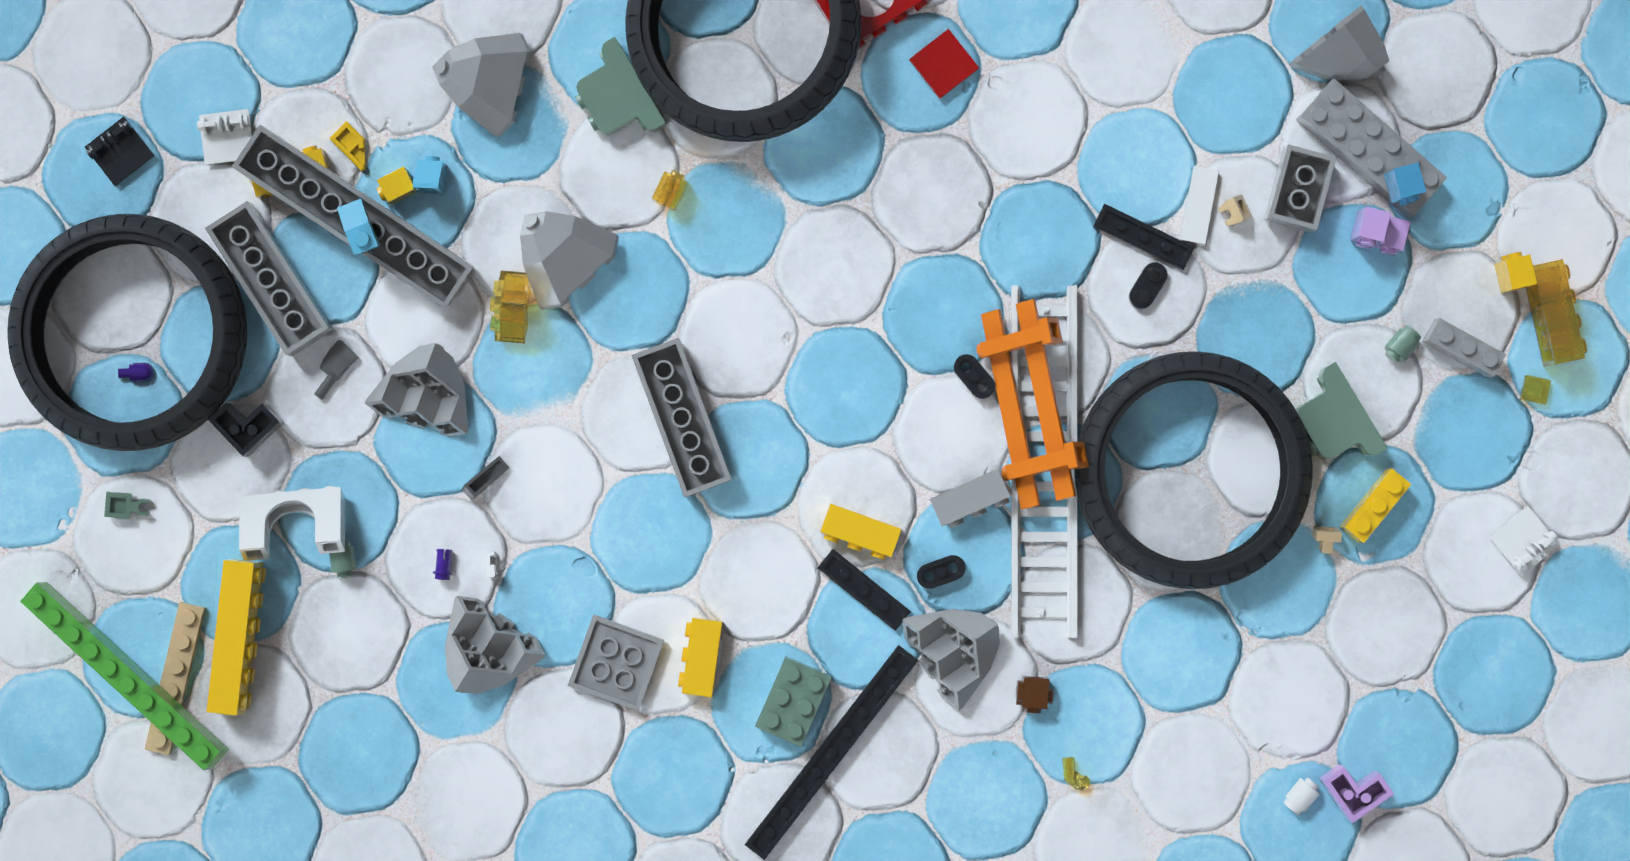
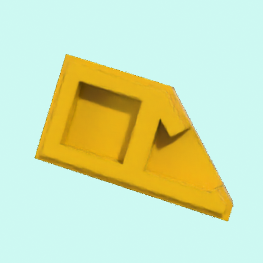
(351, 144)

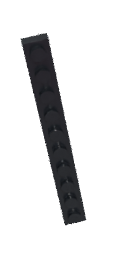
(831, 752)

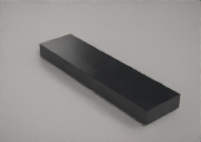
(1143, 236)
(864, 589)

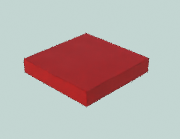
(944, 64)

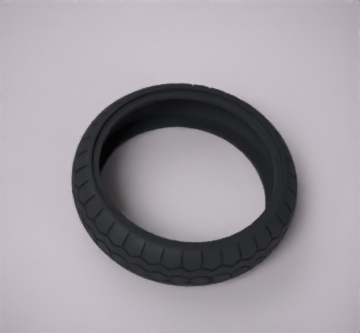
(752, 124)
(29, 313)
(1293, 454)

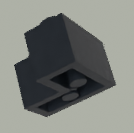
(248, 432)

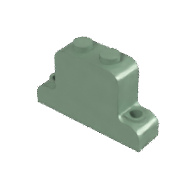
(616, 94)
(1337, 418)

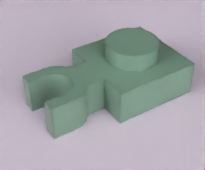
(121, 505)

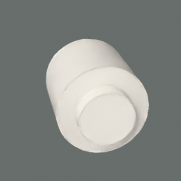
(1302, 795)

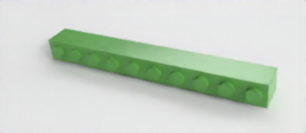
(124, 675)

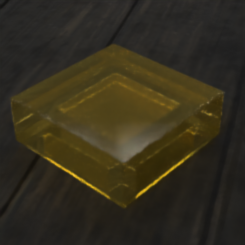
(1535, 389)

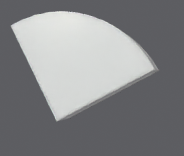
(491, 564)

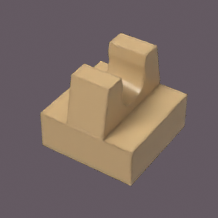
(1238, 210)
(1326, 537)

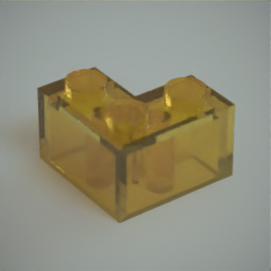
(510, 307)

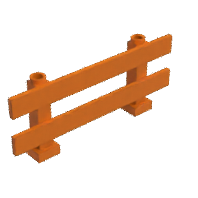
(1059, 455)

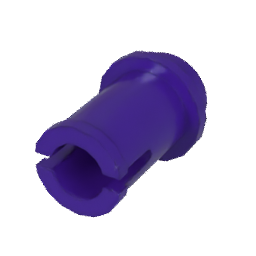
(443, 567)

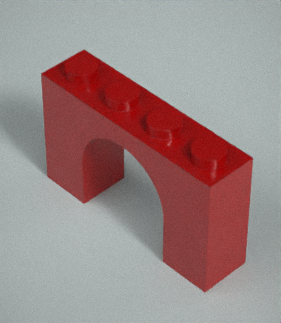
(877, 25)

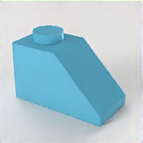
(430, 175)
(358, 227)

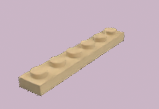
(177, 666)

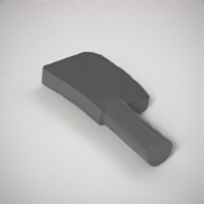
(334, 364)

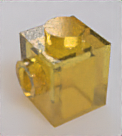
(670, 190)

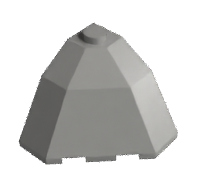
(1346, 52)
(486, 78)
(562, 254)
(425, 391)
(485, 648)
(954, 649)

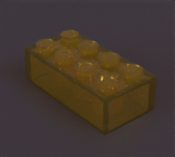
(1554, 314)

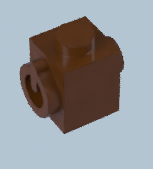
(1033, 693)

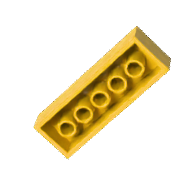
(236, 637)

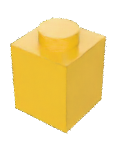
(396, 186)

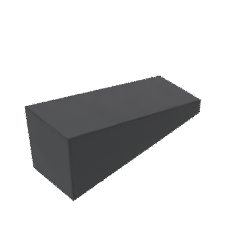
(485, 478)

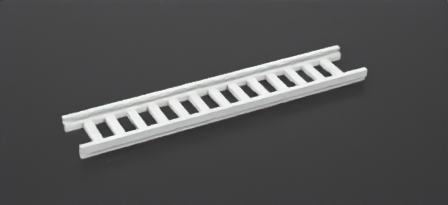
(1070, 511)

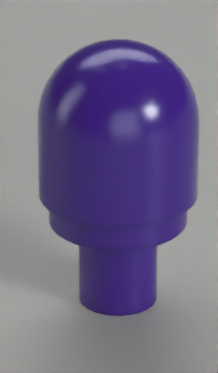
(137, 372)

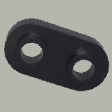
(1148, 285)
(974, 376)
(941, 572)

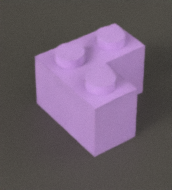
(1379, 230)
(1352, 797)

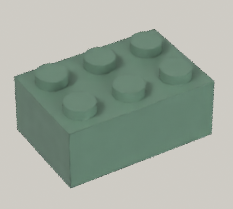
(793, 701)

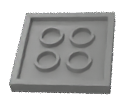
(616, 662)

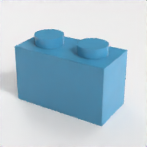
(1405, 184)

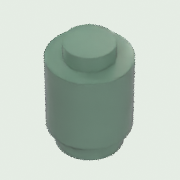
(1402, 344)
(343, 562)

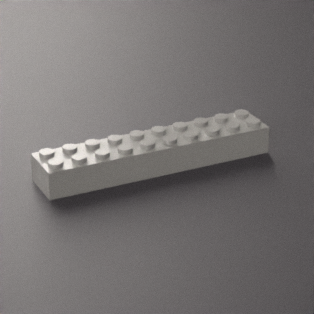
(319, 193)

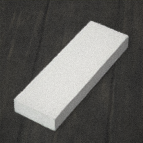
(1199, 205)

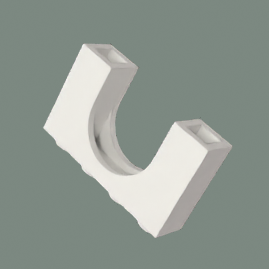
(261, 512)

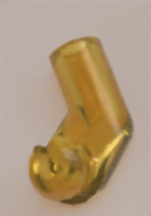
(1072, 777)

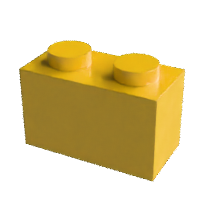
(1515, 272)

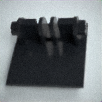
(119, 151)

